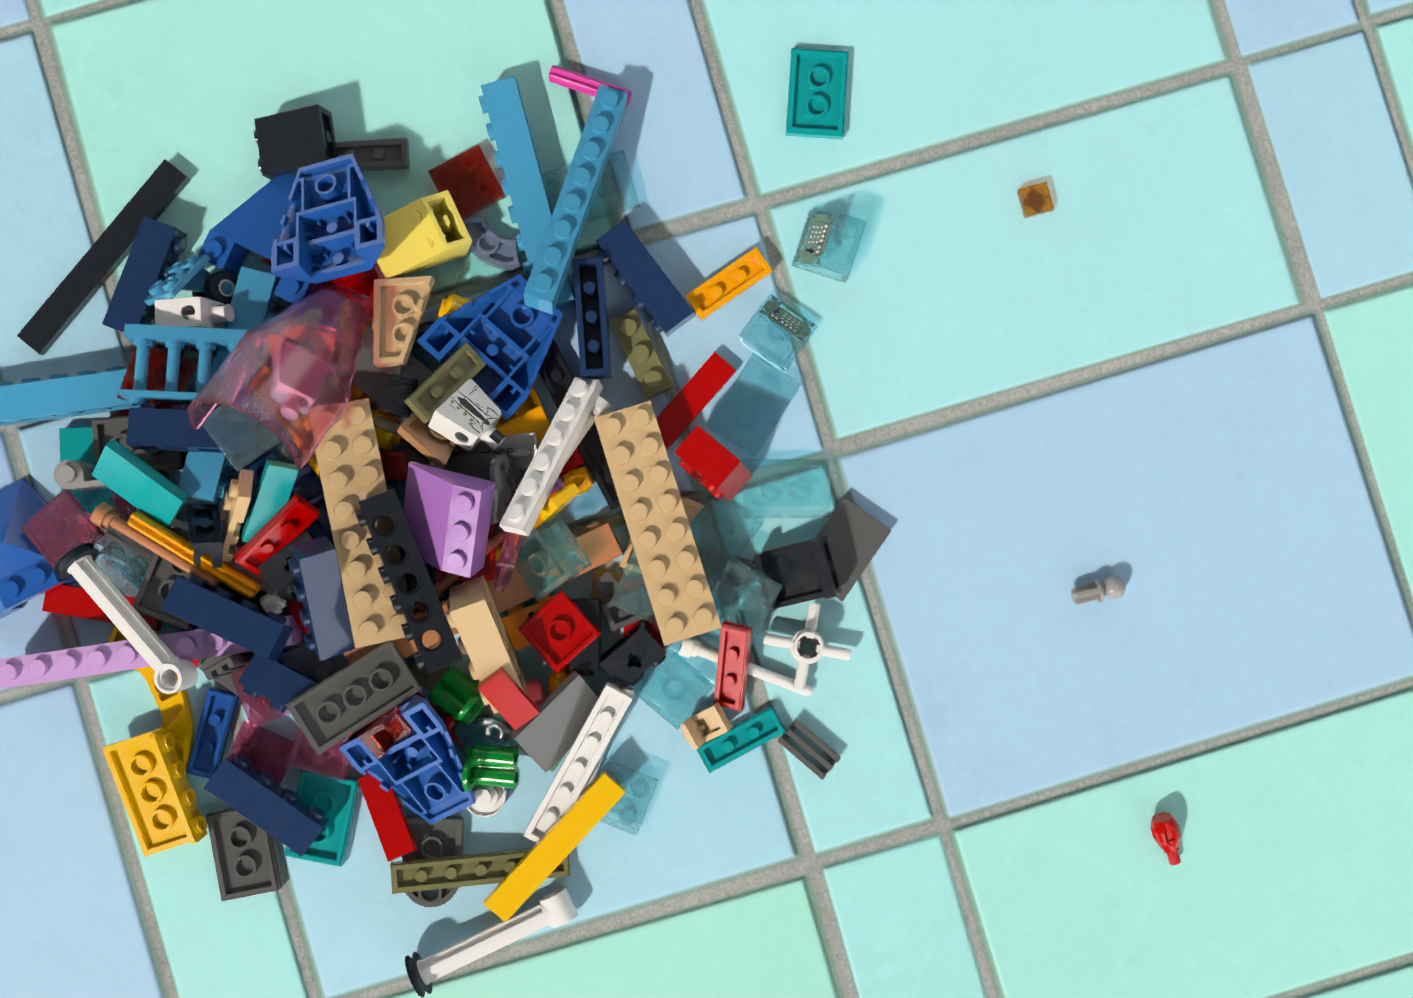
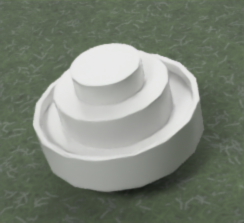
(488, 800)

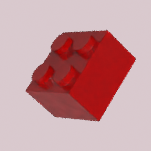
(707, 459)

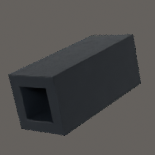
(589, 658)

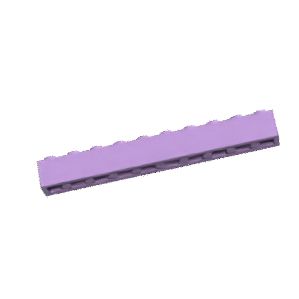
(116, 657)

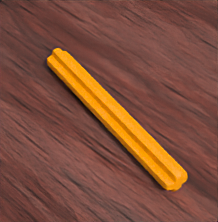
(181, 547)

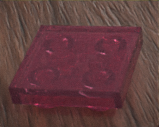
(61, 527)
(264, 749)

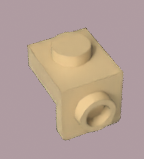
(705, 725)

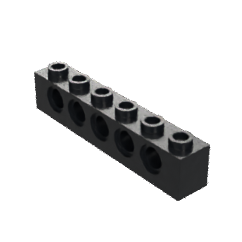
(446, 650)

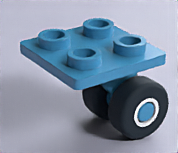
(194, 278)

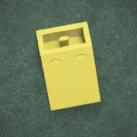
(423, 236)

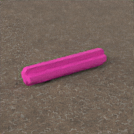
(580, 82)

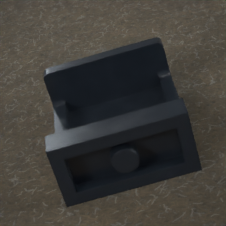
(294, 140)
(802, 569)

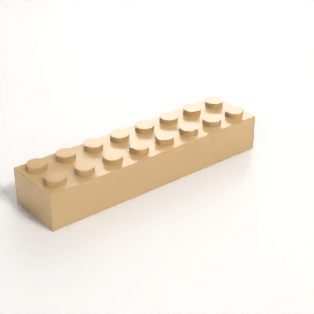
(350, 473)
(657, 523)

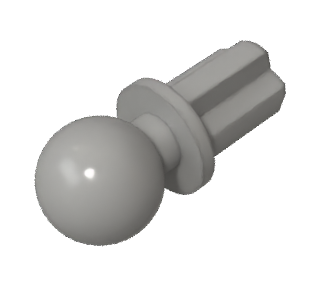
(1112, 587)

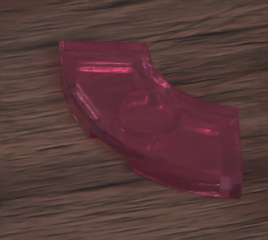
(506, 561)

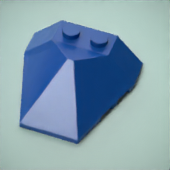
(330, 224)
(504, 335)
(22, 566)
(417, 766)

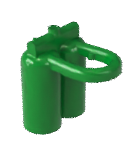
(458, 696)
(490, 767)

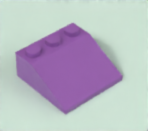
(449, 517)

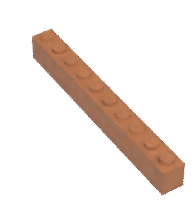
(599, 545)

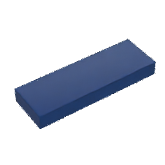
(212, 732)

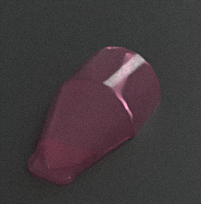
(293, 369)

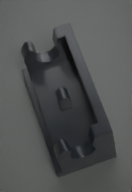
(205, 533)

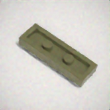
(641, 354)
(444, 382)

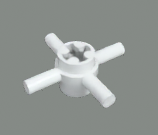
(793, 644)

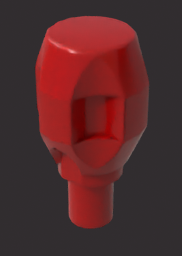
(1167, 835)

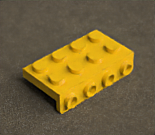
(155, 791)

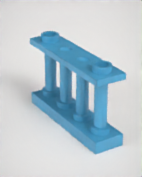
(174, 339)

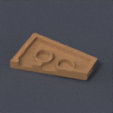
(426, 441)

